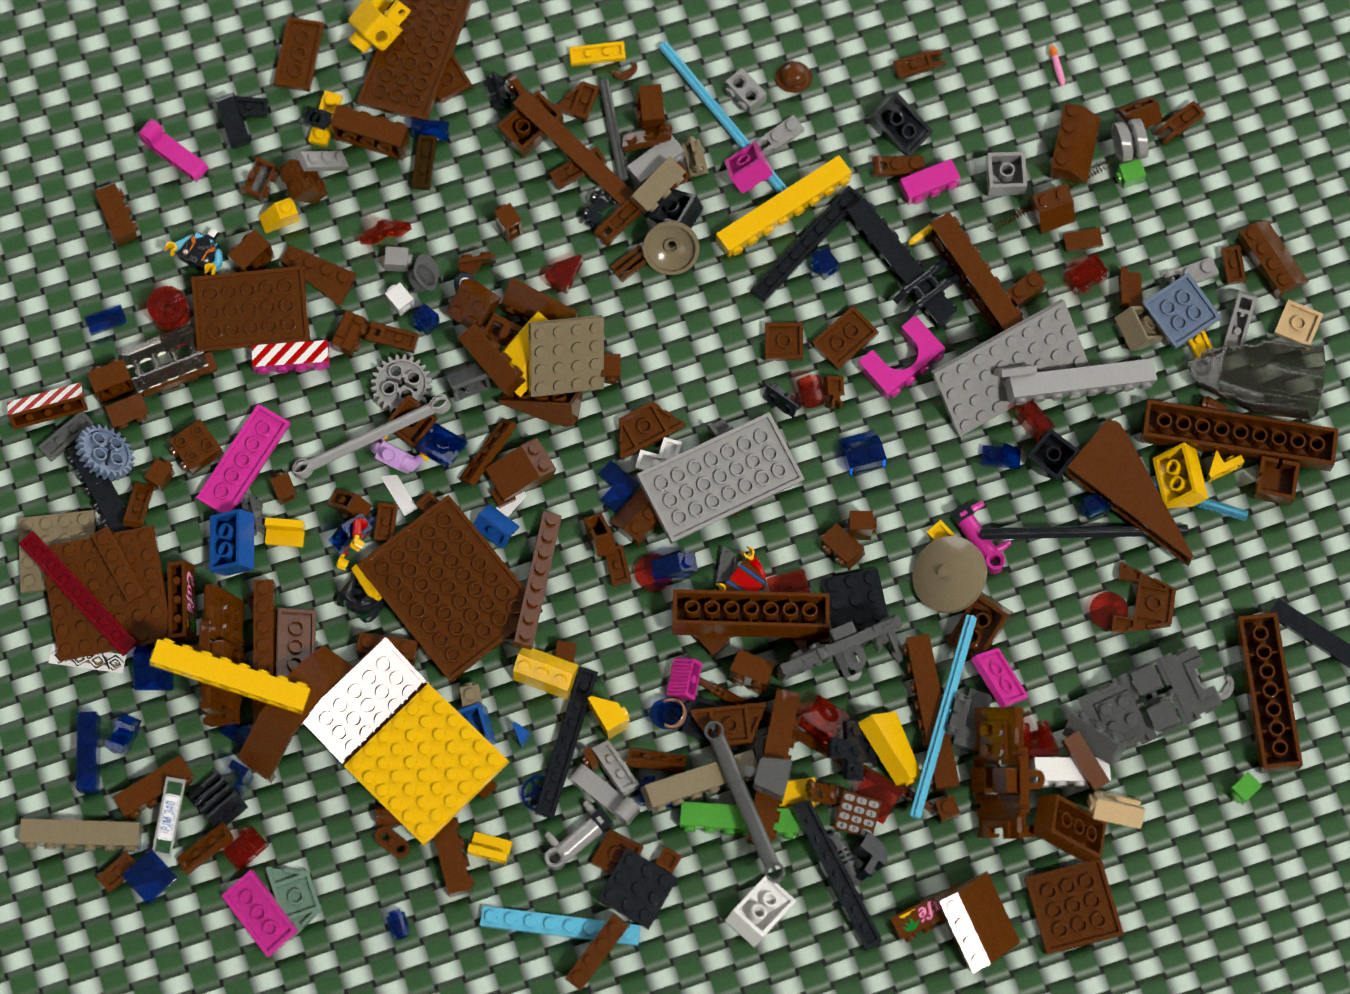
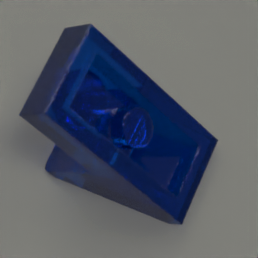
(1004, 456)

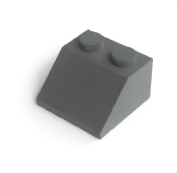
(468, 381)

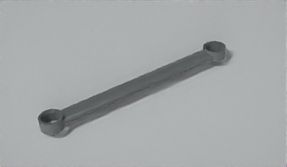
(744, 802)

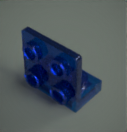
(147, 676)

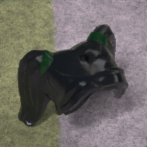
(358, 601)

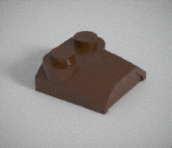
(415, 432)

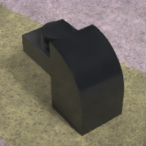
(871, 853)

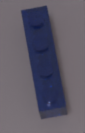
(88, 753)

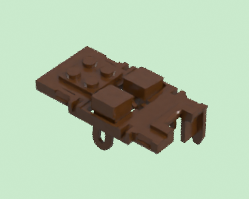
(224, 627)

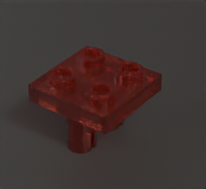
(1041, 741)

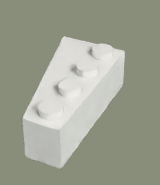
(1062, 772)

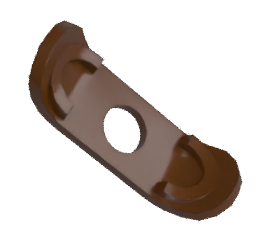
(829, 793)

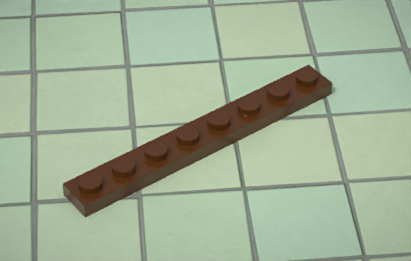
(537, 580)

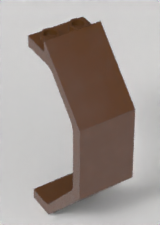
(277, 725)

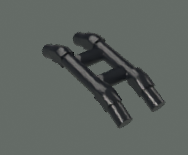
(925, 298)

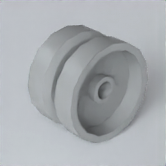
(1130, 140)

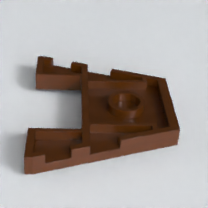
(1152, 606)

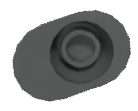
(424, 274)

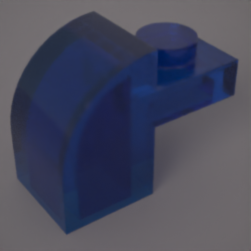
(123, 734)

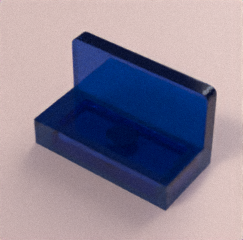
(244, 774)

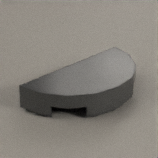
(727, 565)

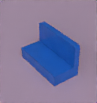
(495, 526)

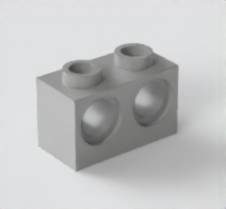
(749, 88)

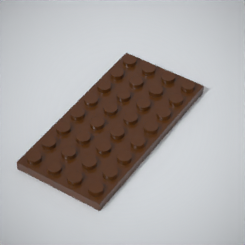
(412, 67)

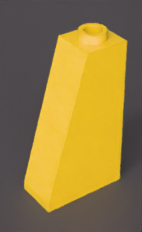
(892, 747)

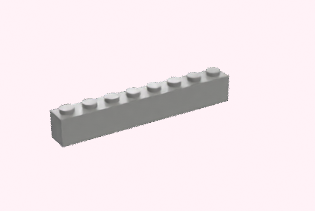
(1080, 381)

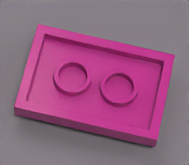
(999, 678)

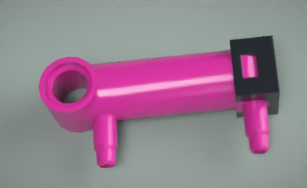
(964, 519)

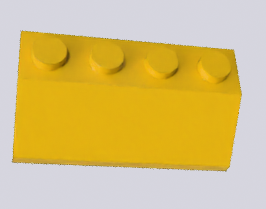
(519, 351)

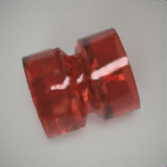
(811, 391)

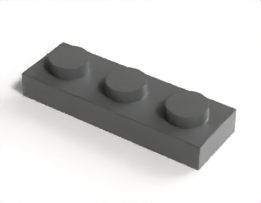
(65, 436)

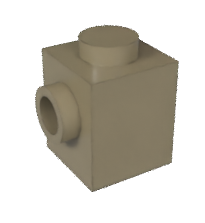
(470, 694)

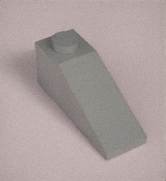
(1240, 319)

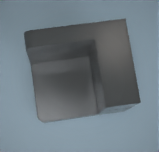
(718, 428)

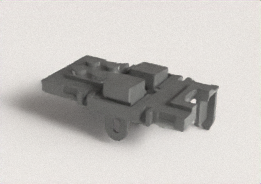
(844, 646)
(1118, 705)

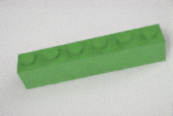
(729, 820)

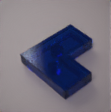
(621, 486)

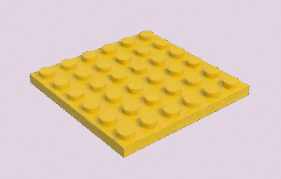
(426, 764)

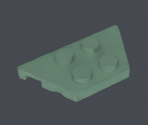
(295, 895)

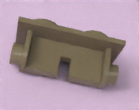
(695, 157)

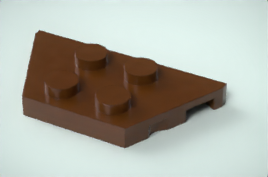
(645, 427)
(737, 720)

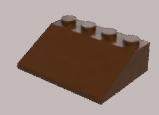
(977, 922)

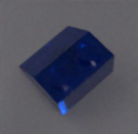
(862, 452)

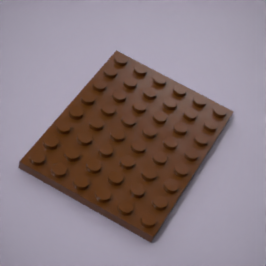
(447, 587)

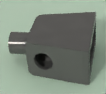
(770, 776)

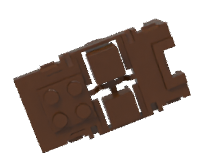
(1002, 738)

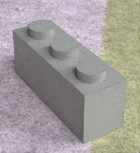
(647, 163)

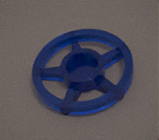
(535, 792)

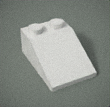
(760, 911)

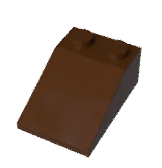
(521, 470)
(990, 622)

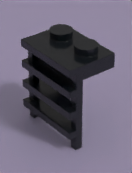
(224, 806)

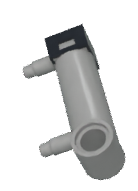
(595, 826)

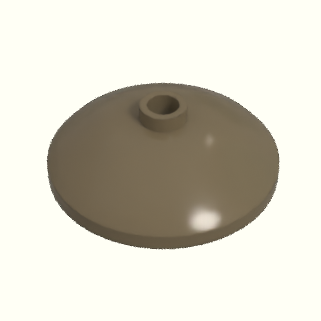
(671, 258)

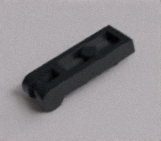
(316, 118)

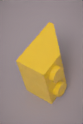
(609, 716)

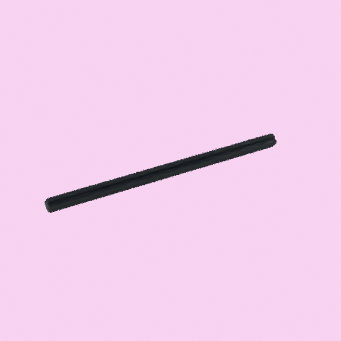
(1067, 532)

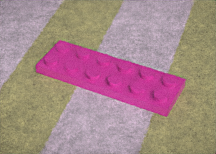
(243, 460)

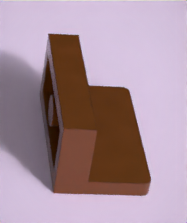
(1145, 109)
(1129, 288)

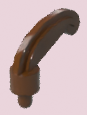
(625, 75)

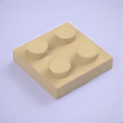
(1298, 323)

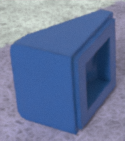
(521, 734)

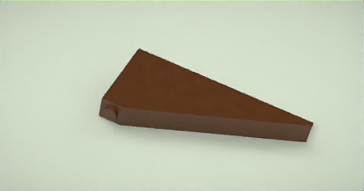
(1115, 470)

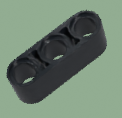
(232, 121)

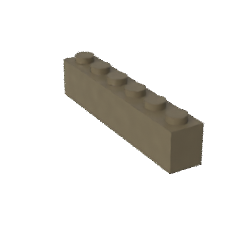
(692, 783)
(80, 834)

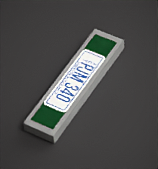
(168, 816)

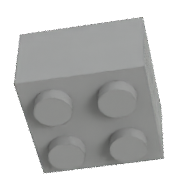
(1006, 173)

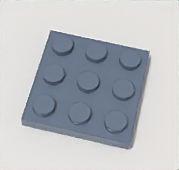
(1181, 311)

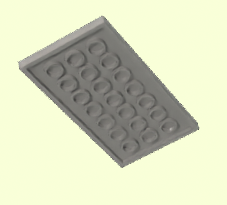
(969, 382)
(719, 477)

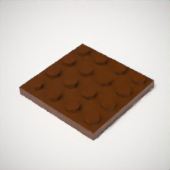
(1073, 906)

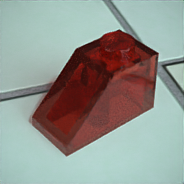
(564, 273)

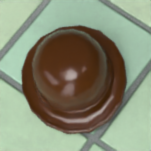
(793, 77)

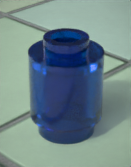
(398, 924)

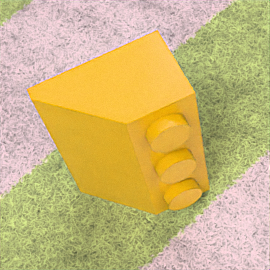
(1180, 477)
(545, 672)

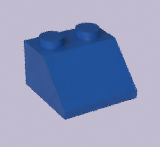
(479, 718)

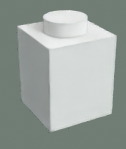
(399, 298)

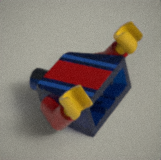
(350, 536)

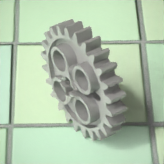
(408, 369)

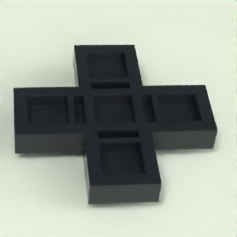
(852, 751)

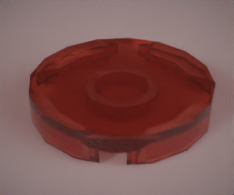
(645, 577)
(1104, 607)

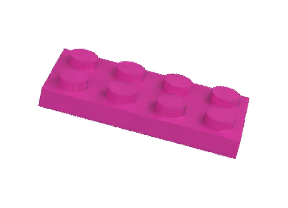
(260, 913)

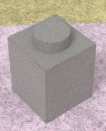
(397, 259)

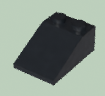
(899, 123)

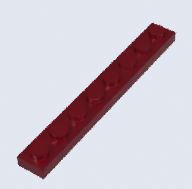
(78, 593)

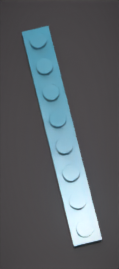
(551, 924)

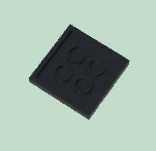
(856, 599)
(637, 889)

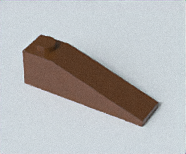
(556, 408)

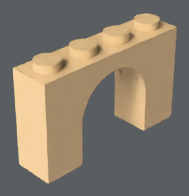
(1116, 808)

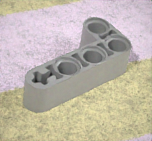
(604, 795)

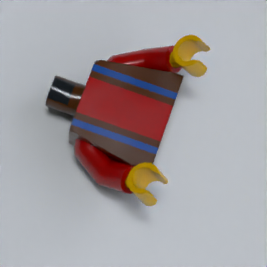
(748, 576)

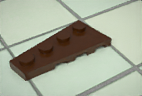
(325, 276)

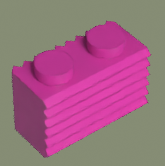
(684, 678)

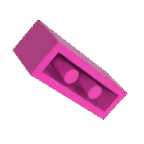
(930, 182)

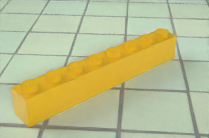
(784, 206)
(230, 676)

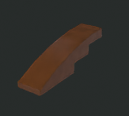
(175, 383)

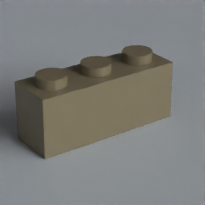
(658, 185)

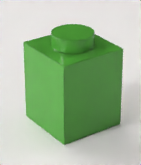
(1130, 173)
(1244, 789)

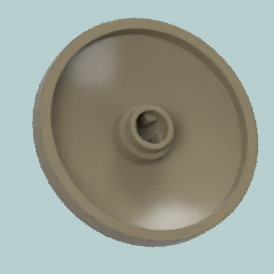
(949, 574)

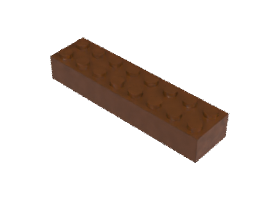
(974, 274)
(751, 614)
(1268, 693)

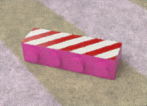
(290, 356)

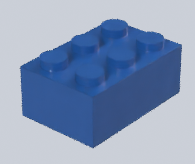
(231, 542)

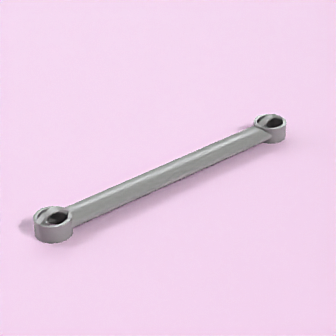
(371, 436)

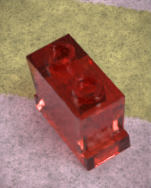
(823, 720)

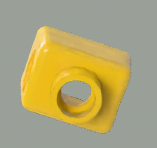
(376, 26)

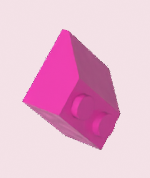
(748, 167)

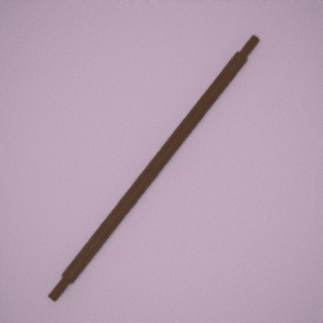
(801, 736)

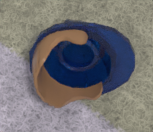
(669, 713)

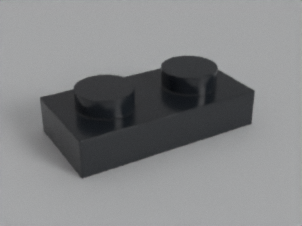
(253, 107)

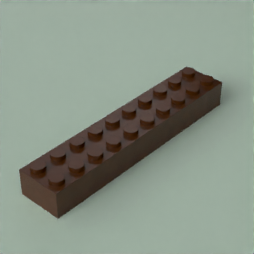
(1239, 434)

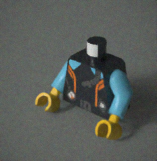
(199, 251)

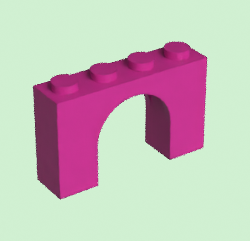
(890, 380)

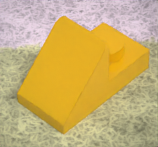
(1219, 468)

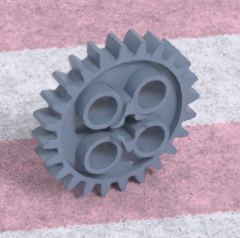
(104, 452)

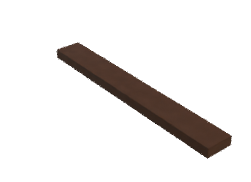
(572, 148)

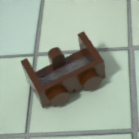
(260, 180)
(502, 329)

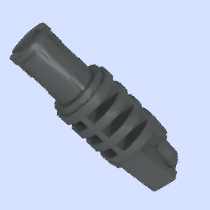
(846, 857)

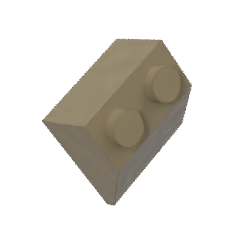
(1138, 328)

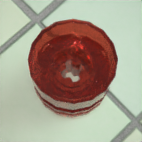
(173, 316)

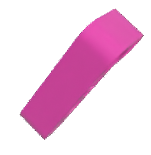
(171, 151)

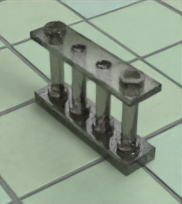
(161, 345)

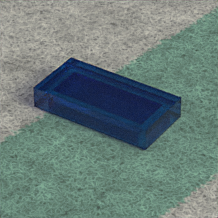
(431, 128)
(106, 320)
(236, 733)

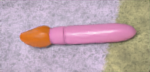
(1057, 65)

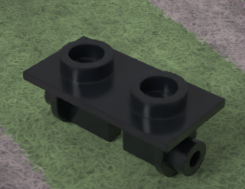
(496, 83)
(597, 201)
(775, 395)

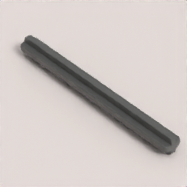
(613, 129)

